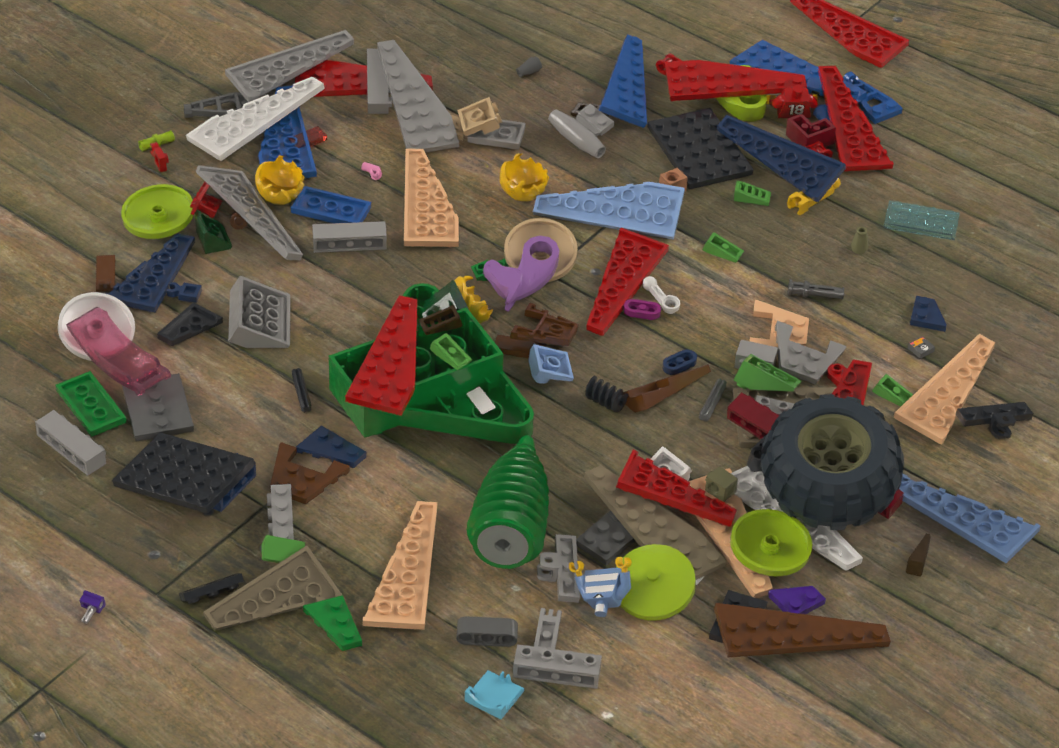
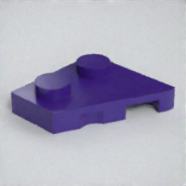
(797, 599)

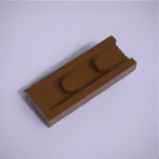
(105, 272)
(515, 347)

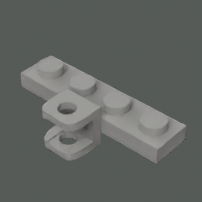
(559, 568)

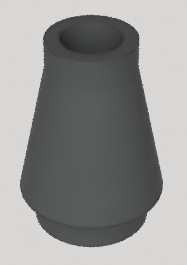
(530, 66)

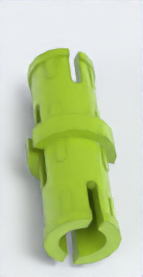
(160, 139)

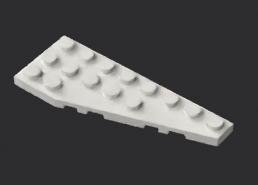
(231, 131)

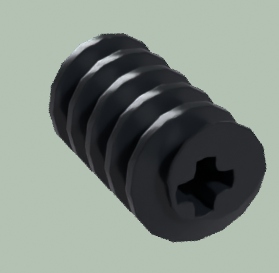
(605, 395)

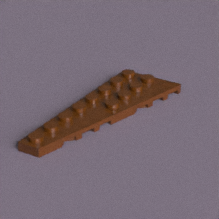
(769, 632)

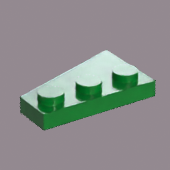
(336, 621)

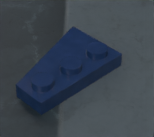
(331, 446)

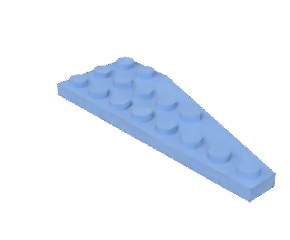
(639, 208)

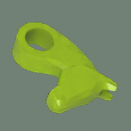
(745, 107)

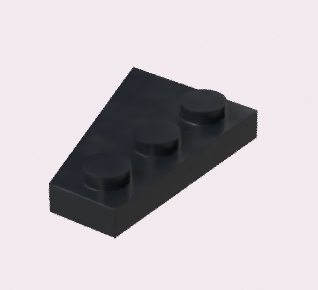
(188, 324)

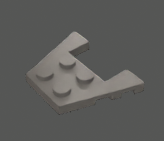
(801, 360)

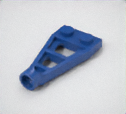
(879, 112)

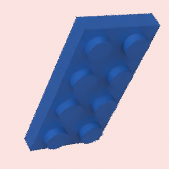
(330, 206)

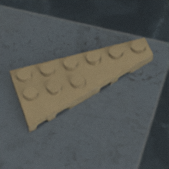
(281, 589)

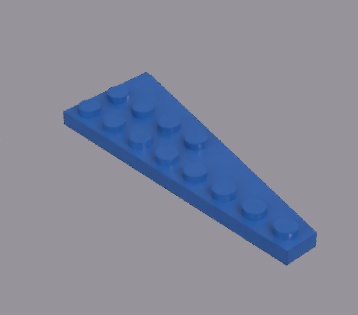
(626, 87)

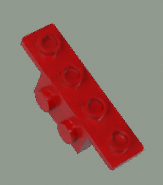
(204, 202)

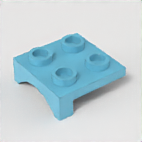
(494, 694)

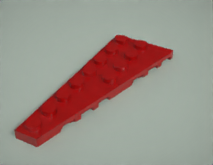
(854, 134)
(630, 263)

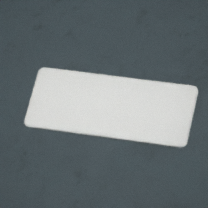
(480, 400)

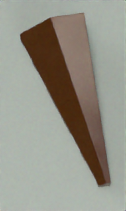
(648, 395)

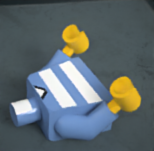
(603, 587)

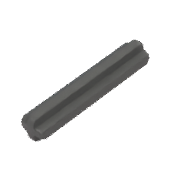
(712, 400)

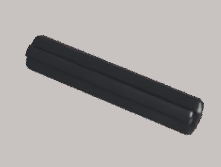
(301, 390)

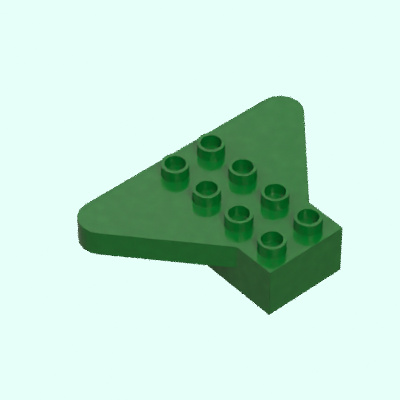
(440, 390)

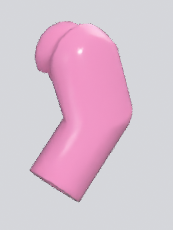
(374, 170)

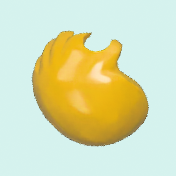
(523, 178)
(279, 181)
(476, 307)

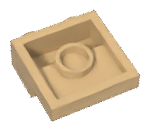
(479, 117)

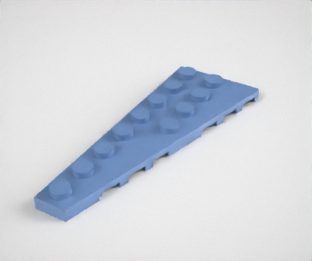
(970, 519)

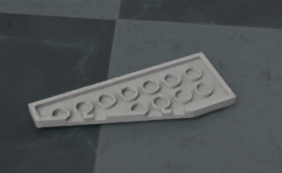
(419, 111)

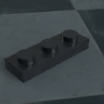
(211, 588)

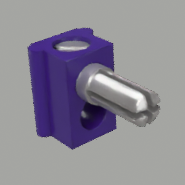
(93, 603)

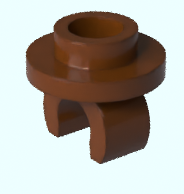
(237, 221)

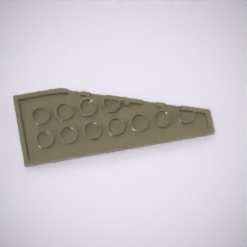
(654, 524)

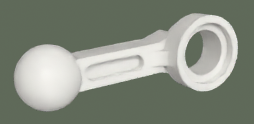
(650, 284)

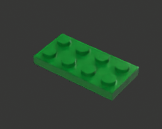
(90, 403)

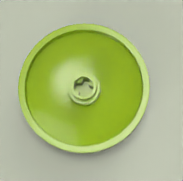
(157, 211)
(771, 542)
(660, 582)

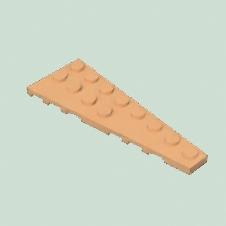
(405, 583)

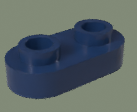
(679, 362)

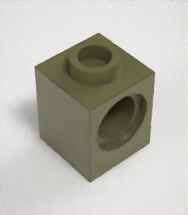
(721, 484)

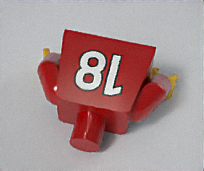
(793, 102)

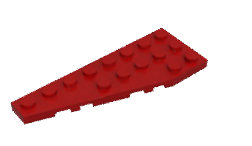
(342, 78)
(717, 80)

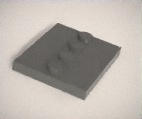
(159, 409)

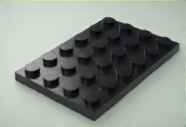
(699, 148)
(183, 472)

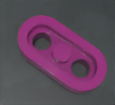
(642, 309)

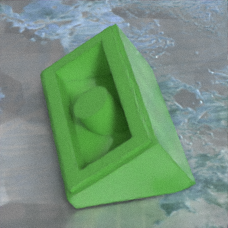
(278, 549)

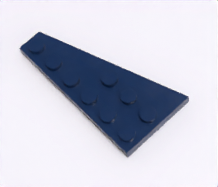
(149, 281)

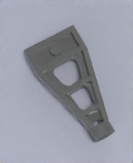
(197, 108)

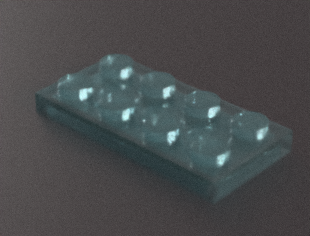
(921, 220)

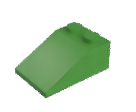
(761, 375)

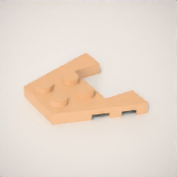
(799, 323)

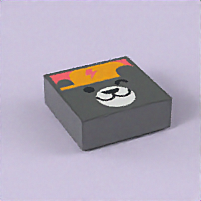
(921, 347)

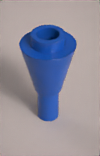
(821, 112)

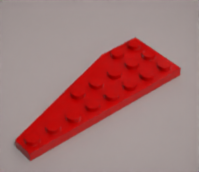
(853, 32)
(388, 370)

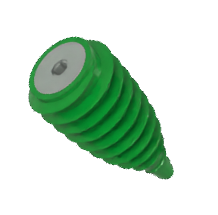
(511, 509)

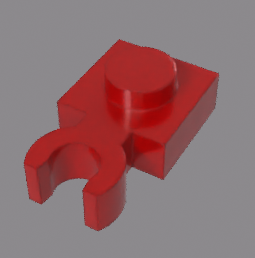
(161, 159)

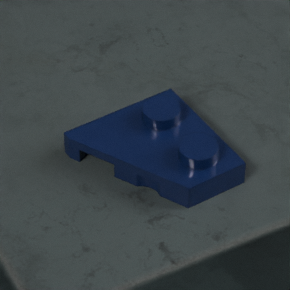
(927, 314)

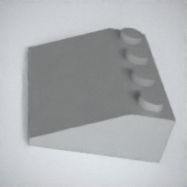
(258, 315)

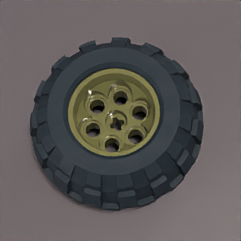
(833, 488)

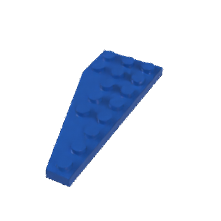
(769, 57)
(277, 142)

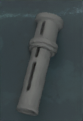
(805, 289)

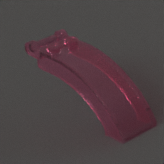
(115, 352)

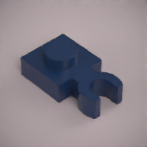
(186, 292)

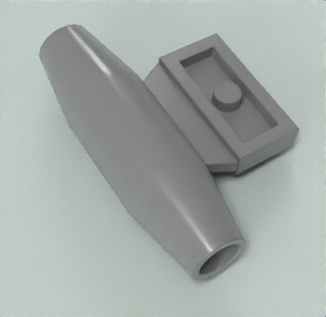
(583, 129)

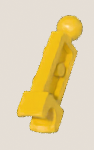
(804, 202)

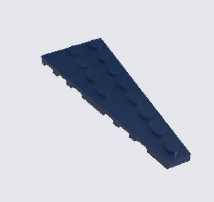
(798, 165)

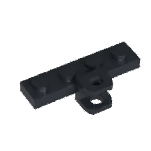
(997, 416)

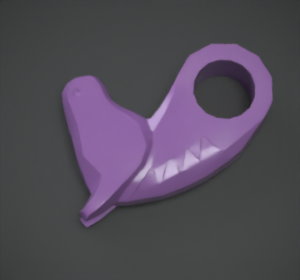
(530, 275)

